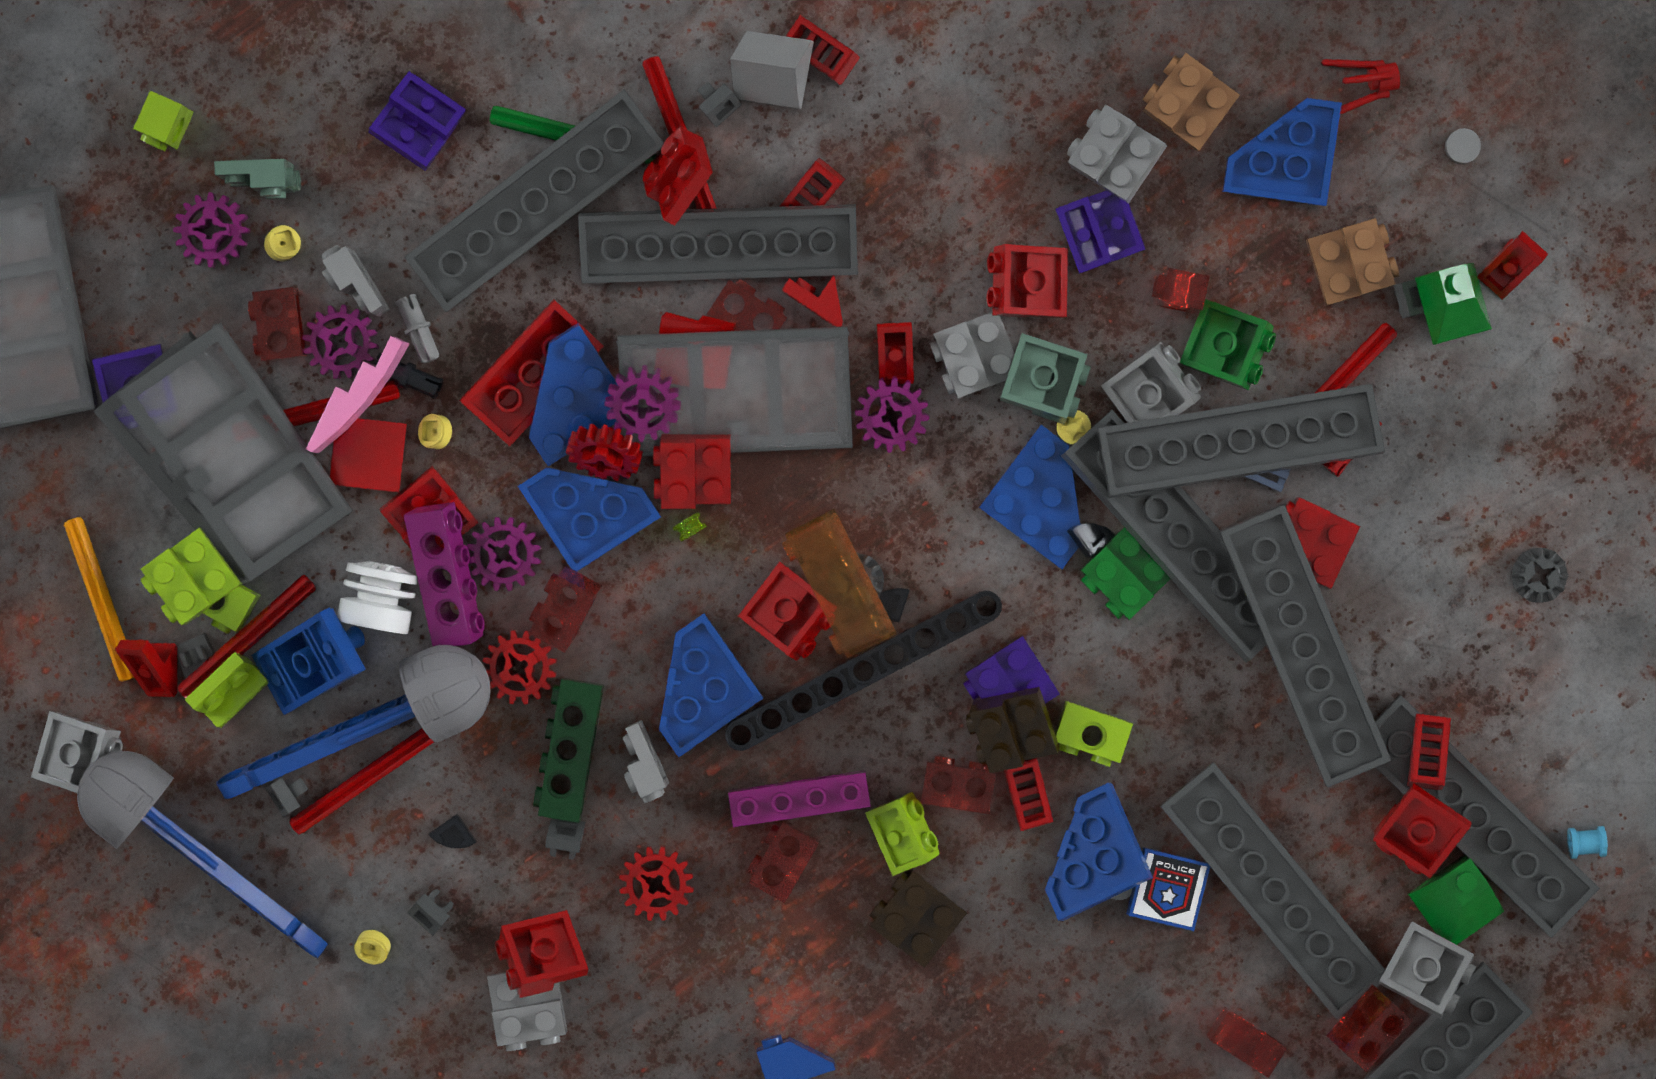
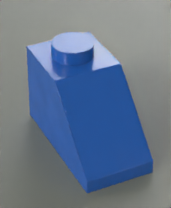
(791, 1059)

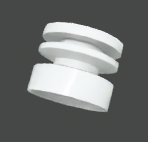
(377, 597)

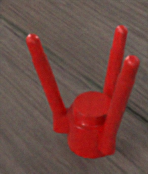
(1380, 77)

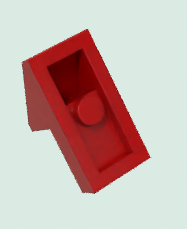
(1512, 265)
(824, 306)
(895, 352)
(151, 665)

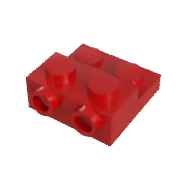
(677, 174)
(1028, 281)
(693, 470)
(1323, 538)
(786, 613)
(1421, 831)
(540, 953)

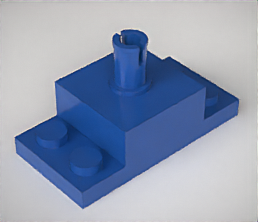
(310, 660)

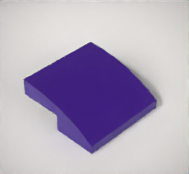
(417, 121)
(1100, 230)

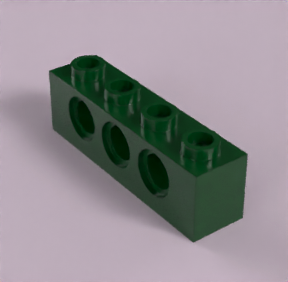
(588, 698)

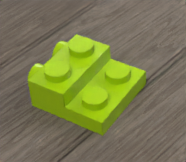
(189, 577)

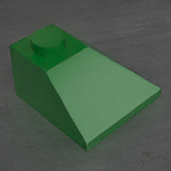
(1453, 303)
(1457, 900)

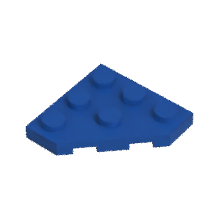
(1289, 157)
(569, 393)
(1038, 498)
(587, 513)
(703, 687)
(1096, 856)

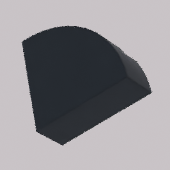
(1090, 537)
(894, 602)
(453, 834)

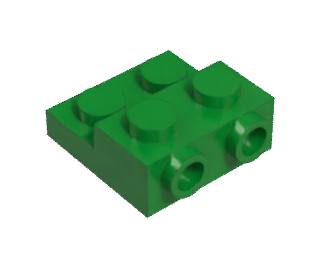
(1228, 345)
(1124, 575)

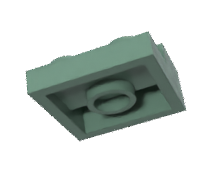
(266, 176)
(1045, 378)

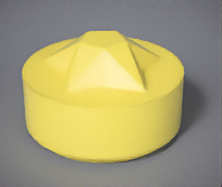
(282, 243)
(1073, 428)
(435, 431)
(372, 947)

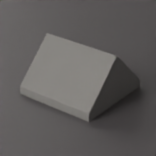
(771, 69)

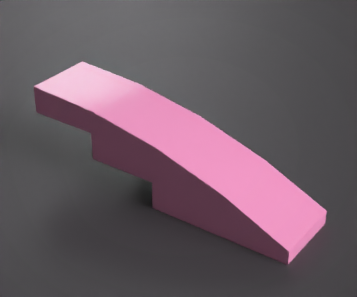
(348, 405)

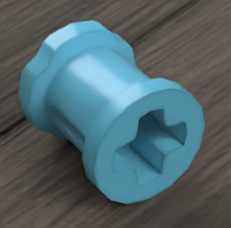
(1587, 842)

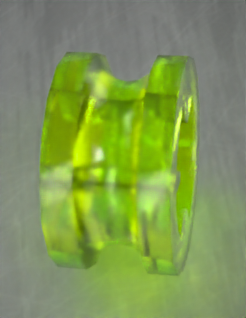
(689, 527)

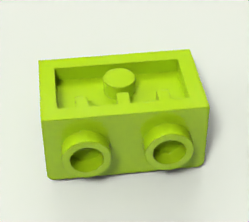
(227, 689)
(903, 833)

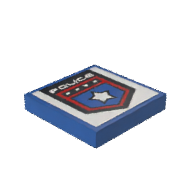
(1172, 893)

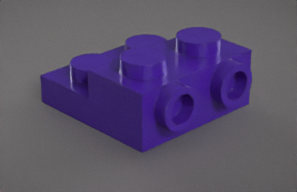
(119, 368)
(1009, 671)

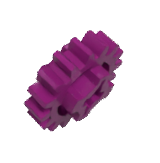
(212, 246)
(349, 327)
(656, 403)
(907, 410)
(513, 541)

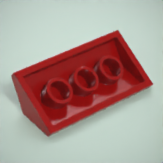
(509, 389)

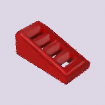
(845, 64)
(826, 171)
(1428, 782)
(1036, 819)

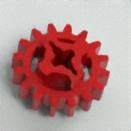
(604, 452)
(531, 685)
(642, 873)

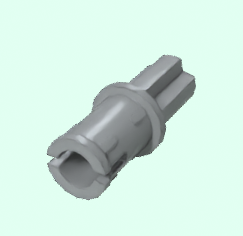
(417, 328)

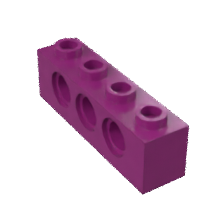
(436, 591)
(799, 798)

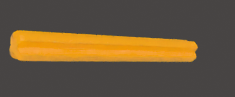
(97, 592)

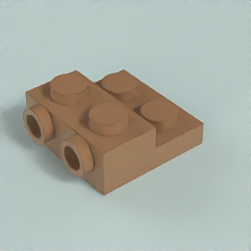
(1189, 101)
(1352, 261)

